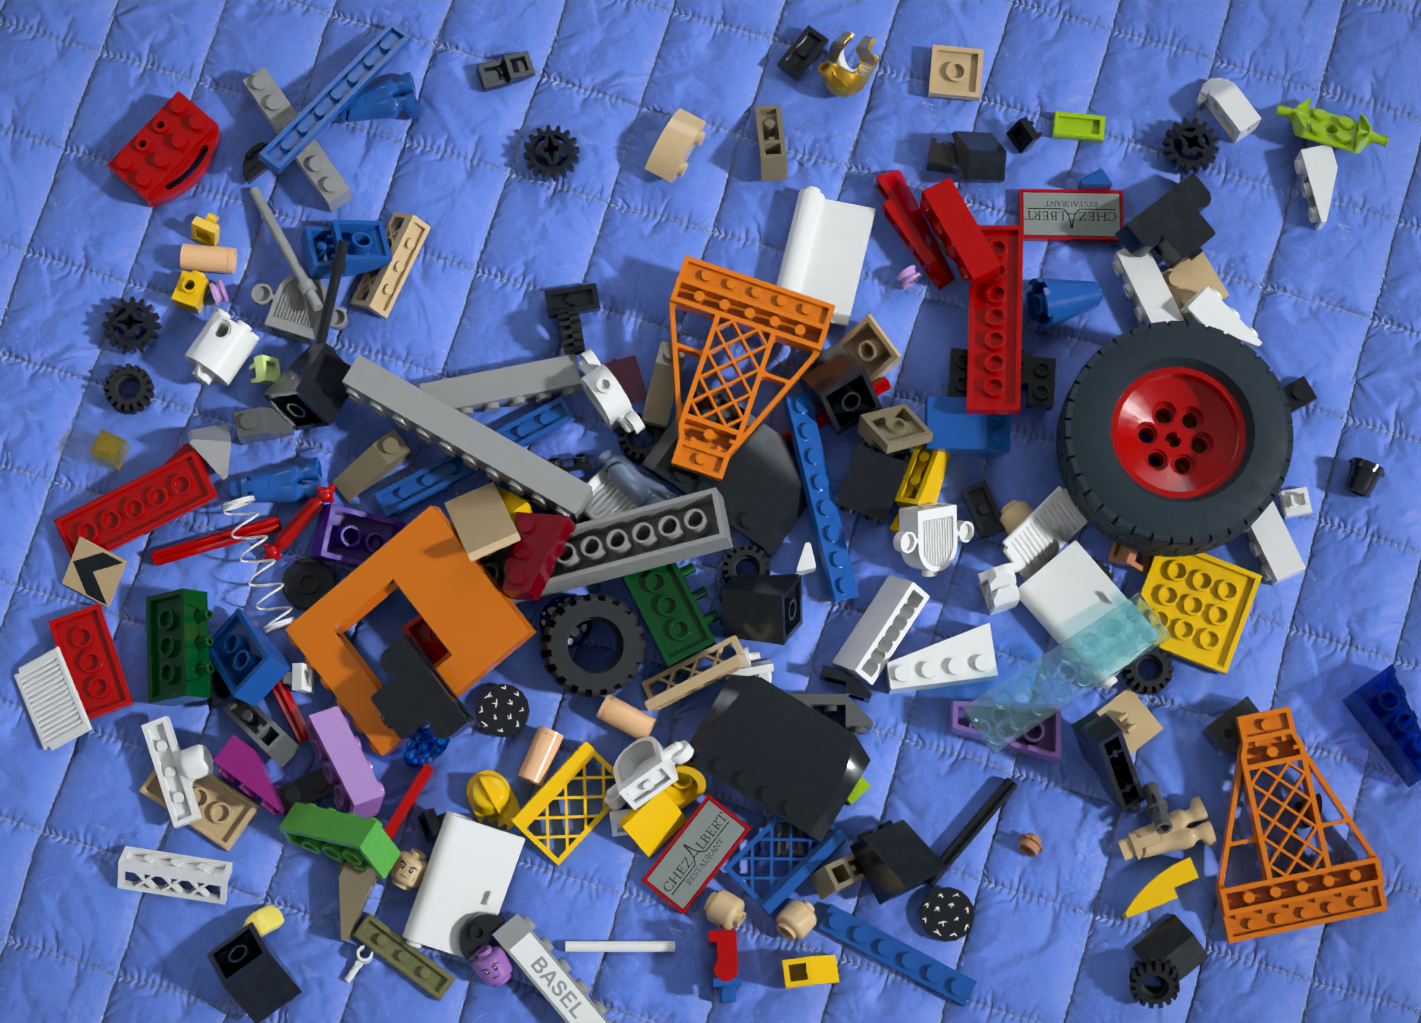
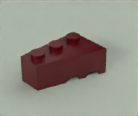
(535, 554)

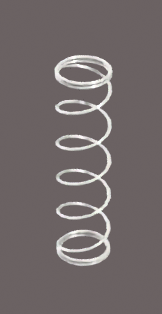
(237, 503)

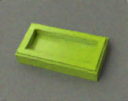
(1078, 127)

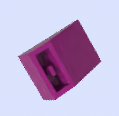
(244, 764)

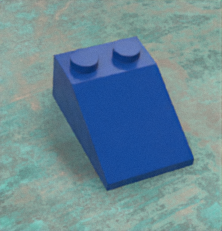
(965, 433)
(246, 659)

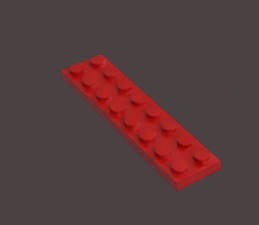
(997, 329)

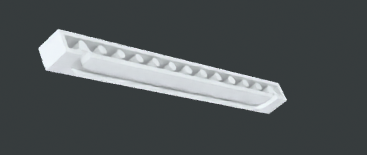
(1156, 304)

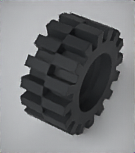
(571, 331)
(129, 404)
(631, 450)
(745, 553)
(1154, 685)
(1149, 968)

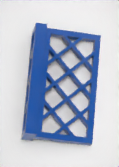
(796, 875)

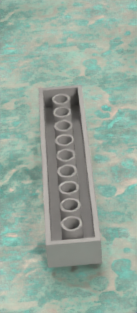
(466, 438)
(633, 542)

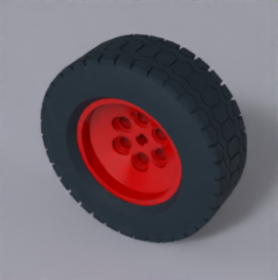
(1236, 418)

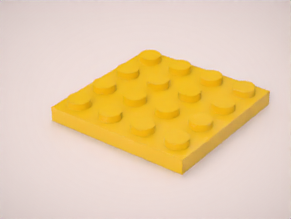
(1201, 606)

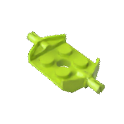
(1330, 128)

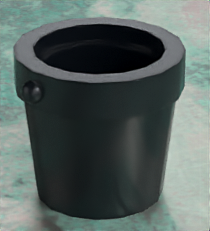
(1363, 477)

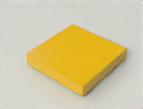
(653, 823)

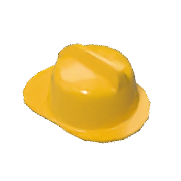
(688, 786)
(492, 797)

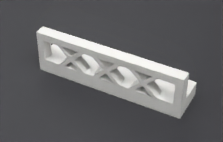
(173, 869)

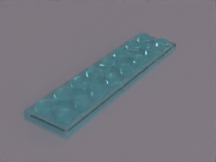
(1066, 673)

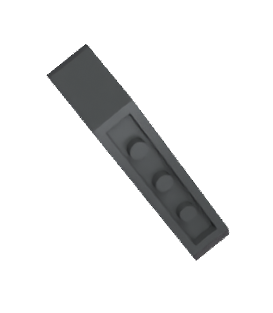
(854, 717)

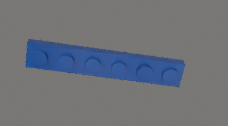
(897, 955)

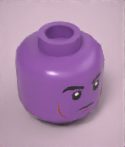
(492, 965)

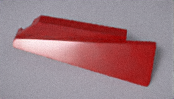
(910, 225)

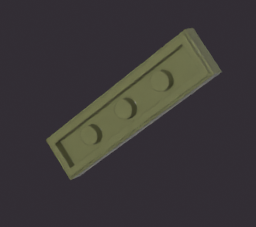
(404, 957)

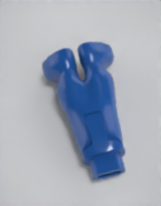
(380, 101)
(280, 484)

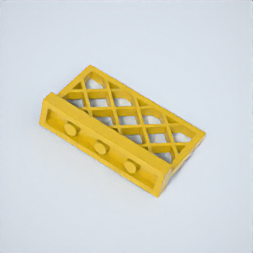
(551, 789)

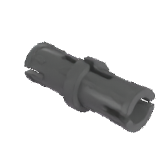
(1161, 820)

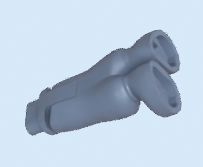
(632, 481)

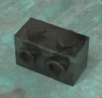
(1223, 732)

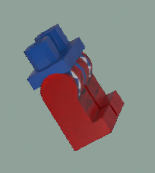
(726, 965)

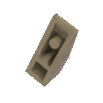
(771, 143)
(661, 388)
(373, 465)
(837, 876)
(354, 894)

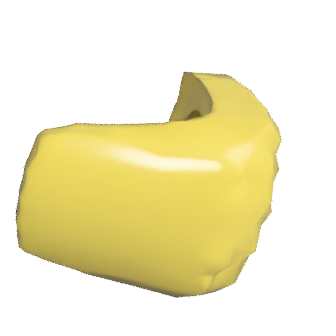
(266, 919)

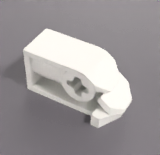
(1229, 107)
(1000, 587)

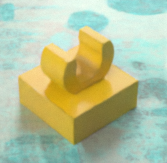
(206, 230)

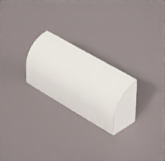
(881, 629)

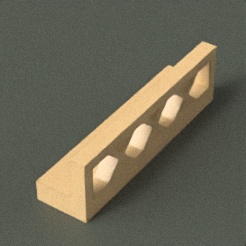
(388, 282)
(697, 682)

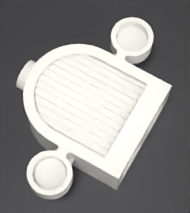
(607, 395)
(930, 536)
(645, 771)

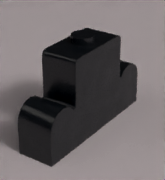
(1171, 224)
(418, 695)
(1108, 754)

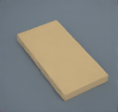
(482, 521)
(222, 808)

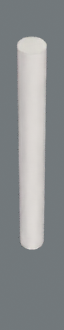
(619, 946)

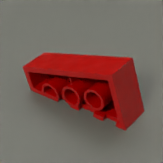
(959, 232)

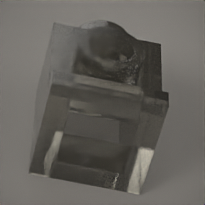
(942, 157)

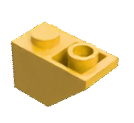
(809, 971)

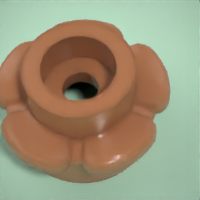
(1029, 844)

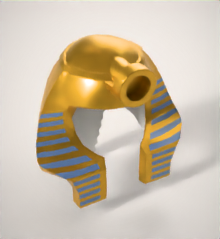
(836, 73)

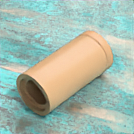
(208, 258)
(625, 717)
(540, 756)

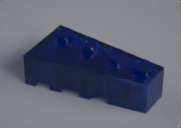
(1389, 722)

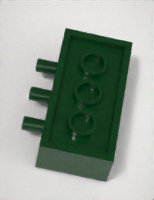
(671, 611)
(178, 647)

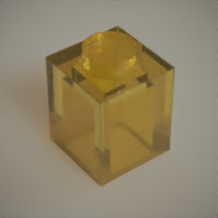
(110, 449)

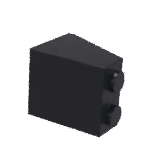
(311, 388)
(839, 388)
(872, 481)
(762, 607)
(895, 860)
(253, 973)

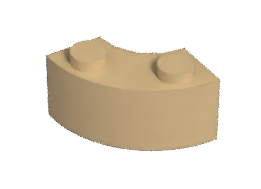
(675, 145)

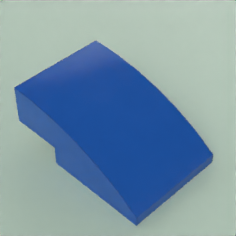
(366, 249)

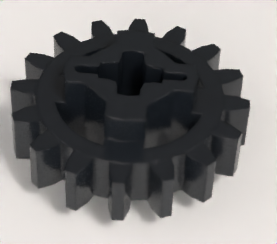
(562, 151)
(1200, 152)
(121, 324)

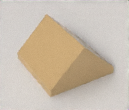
(871, 348)

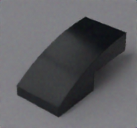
(505, 72)
(853, 688)

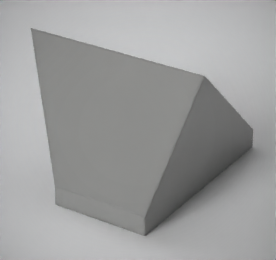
(214, 446)

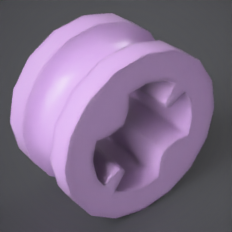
(909, 276)
(219, 292)

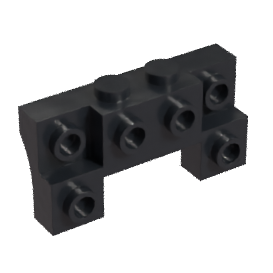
(1036, 377)

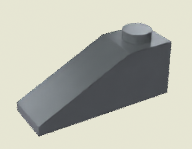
(262, 730)

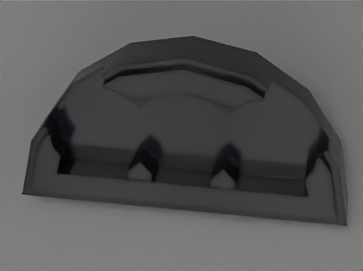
(252, 165)
(218, 690)
(477, 931)

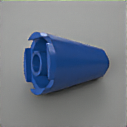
(1061, 300)

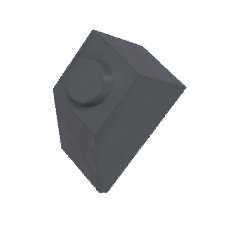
(261, 425)

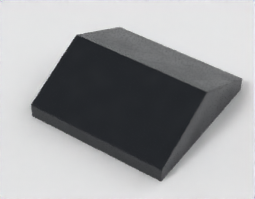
(980, 156)
(1175, 943)

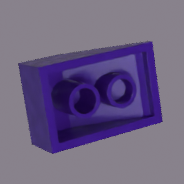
(351, 535)

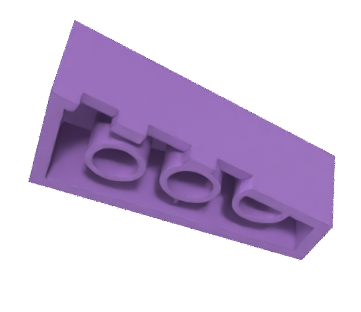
(1040, 742)
(344, 763)

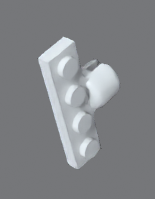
(177, 769)

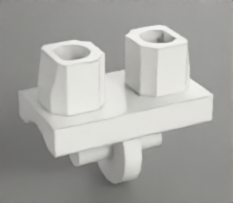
(758, 668)

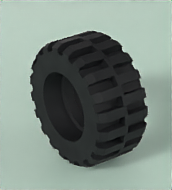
(628, 656)

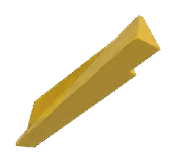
(921, 480)

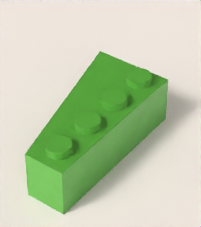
(341, 837)

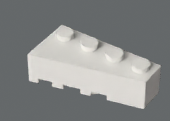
(951, 662)

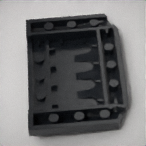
(759, 484)
(779, 753)

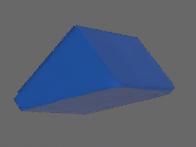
(1096, 181)

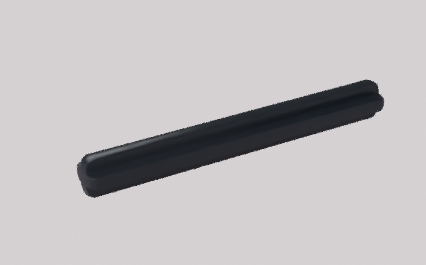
(975, 825)

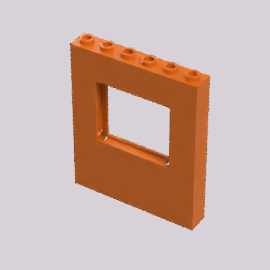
(447, 590)

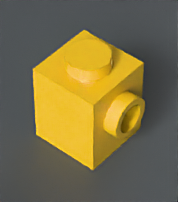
(191, 291)

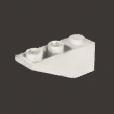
(1318, 174)
(1209, 309)

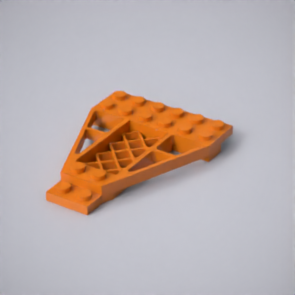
(749, 307)
(1300, 897)

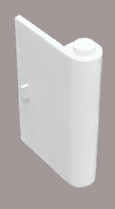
(826, 251)
(1070, 595)
(463, 878)

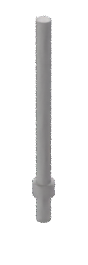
(305, 285)

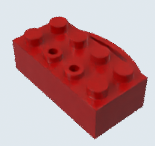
(166, 151)

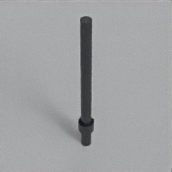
(337, 268)

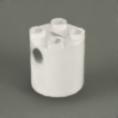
(221, 349)

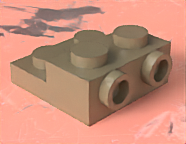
(893, 429)

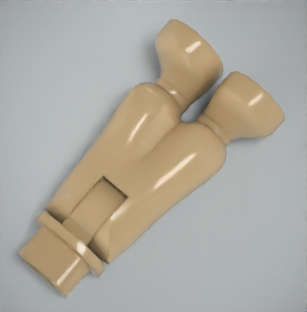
(1147, 842)

